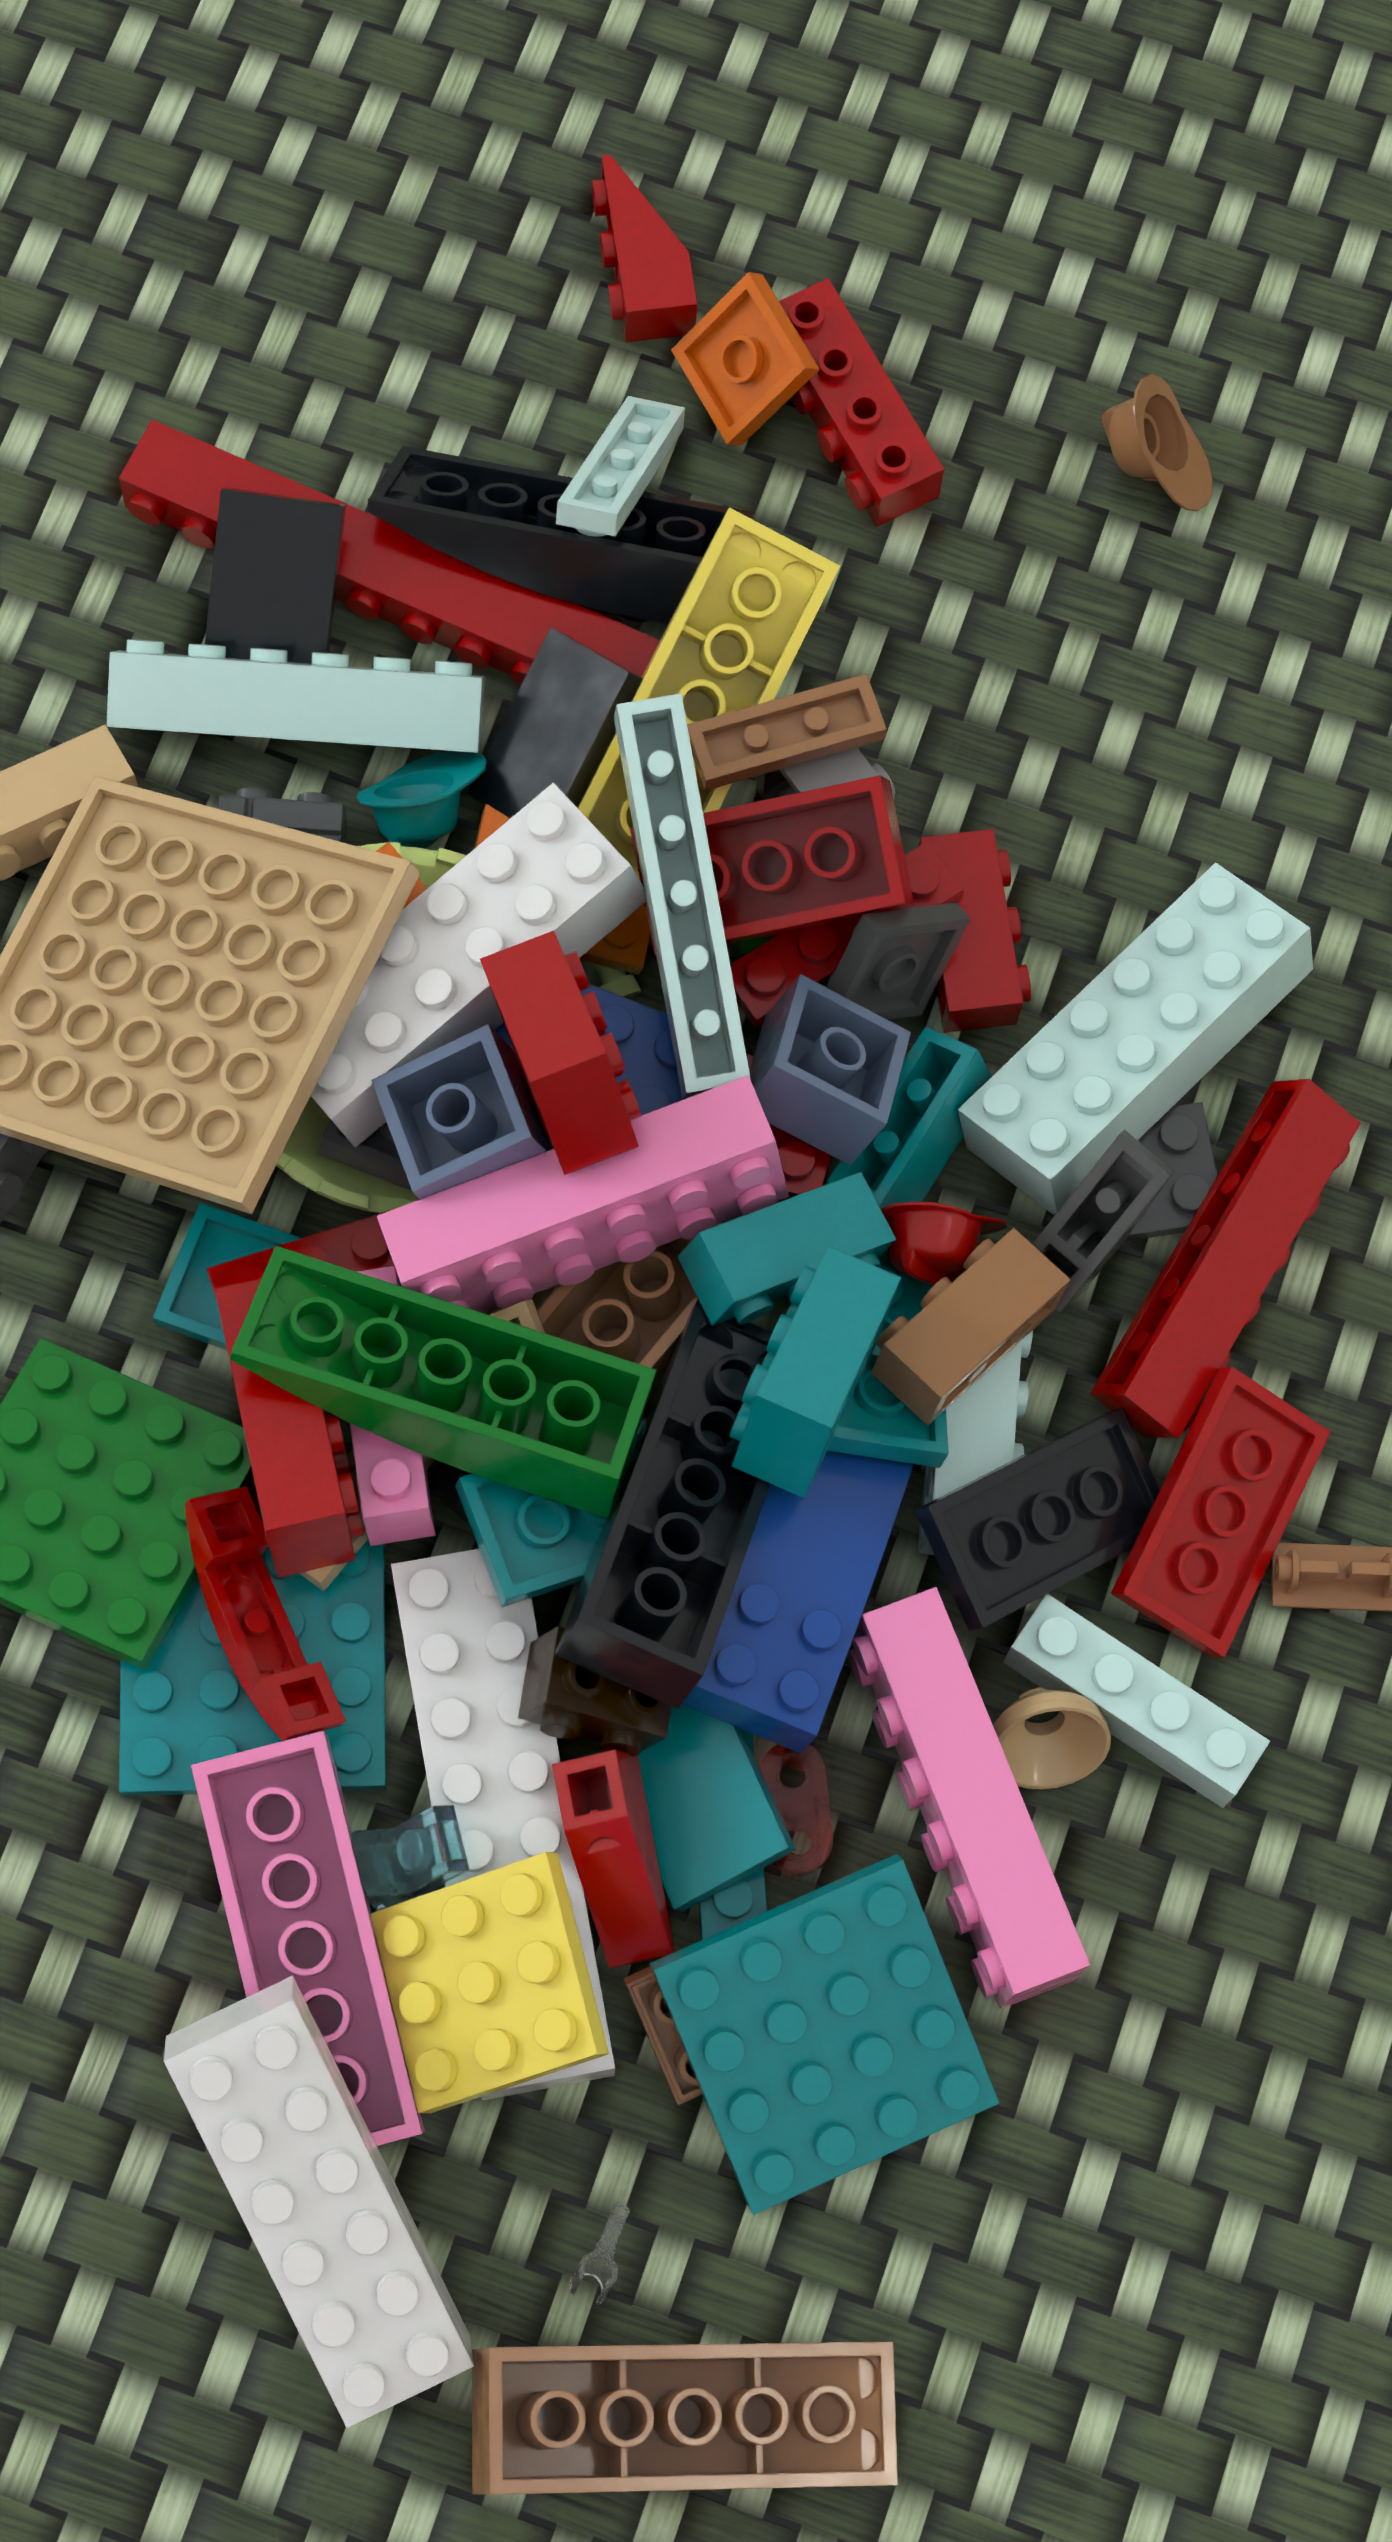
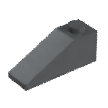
(1102, 1213)

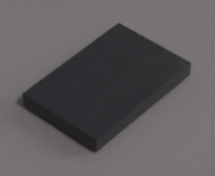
(274, 574)
(555, 726)

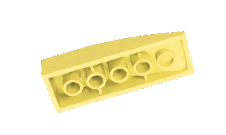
(721, 648)

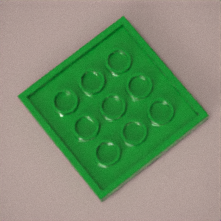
(99, 1497)

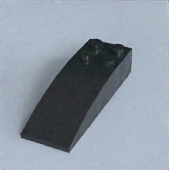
(507, 527)
(675, 1524)

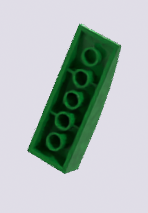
(447, 1380)

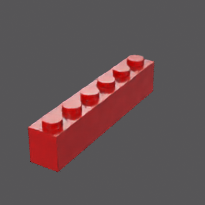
(1226, 1258)

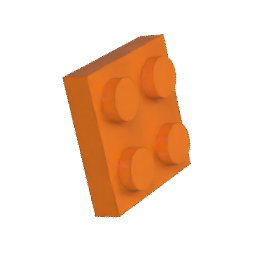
(745, 359)

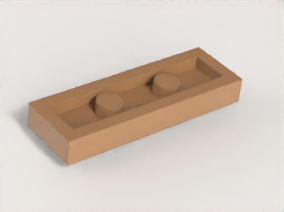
(786, 732)

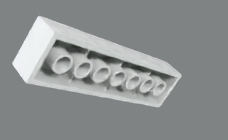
(477, 1754)

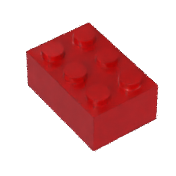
(564, 1051)

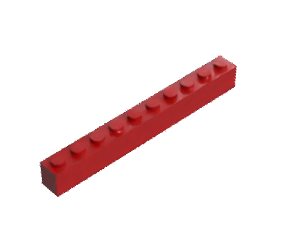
(380, 566)

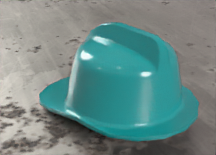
(422, 797)

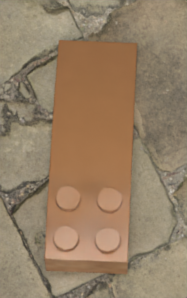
(682, 2417)

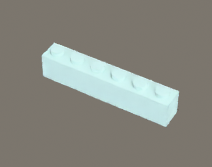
(295, 700)
(681, 893)

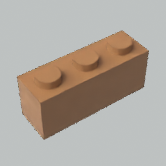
(968, 1324)

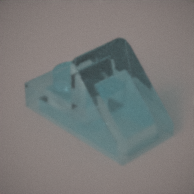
(410, 1857)

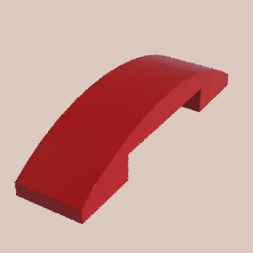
(251, 1620)

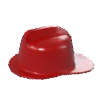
(934, 1238)

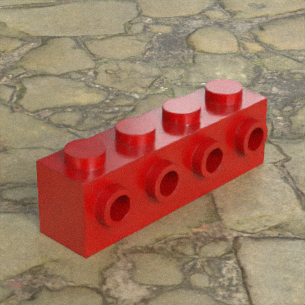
(860, 411)

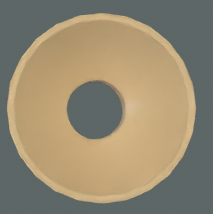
(1055, 1750)

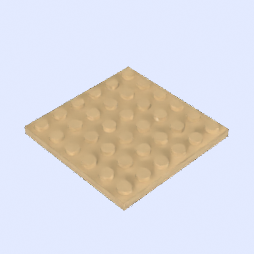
(185, 987)

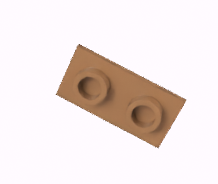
(1332, 1577)

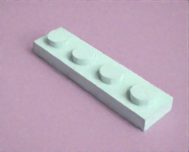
(620, 467)

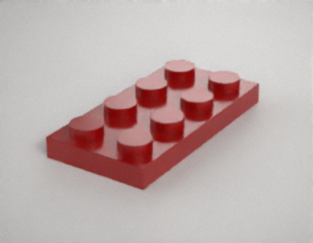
(1221, 1512)

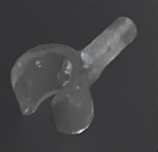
(600, 2262)

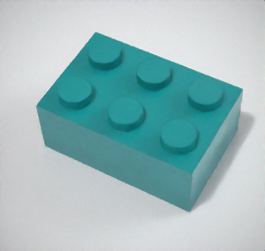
(811, 1370)

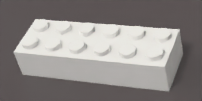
(429, 986)
(318, 2201)

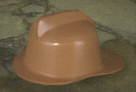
(1157, 444)

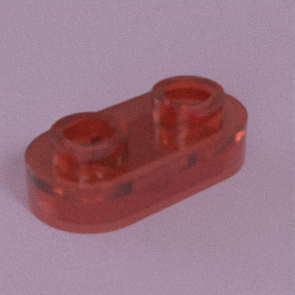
(801, 1808)

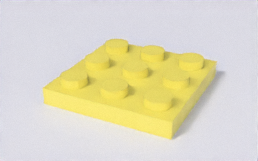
(489, 1983)

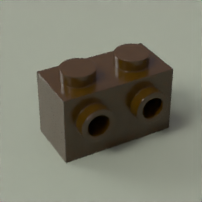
(581, 1703)

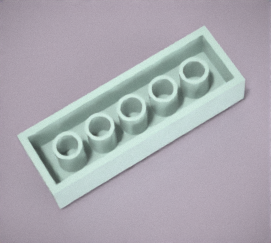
(1137, 1036)

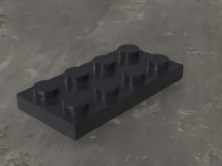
(1041, 1519)

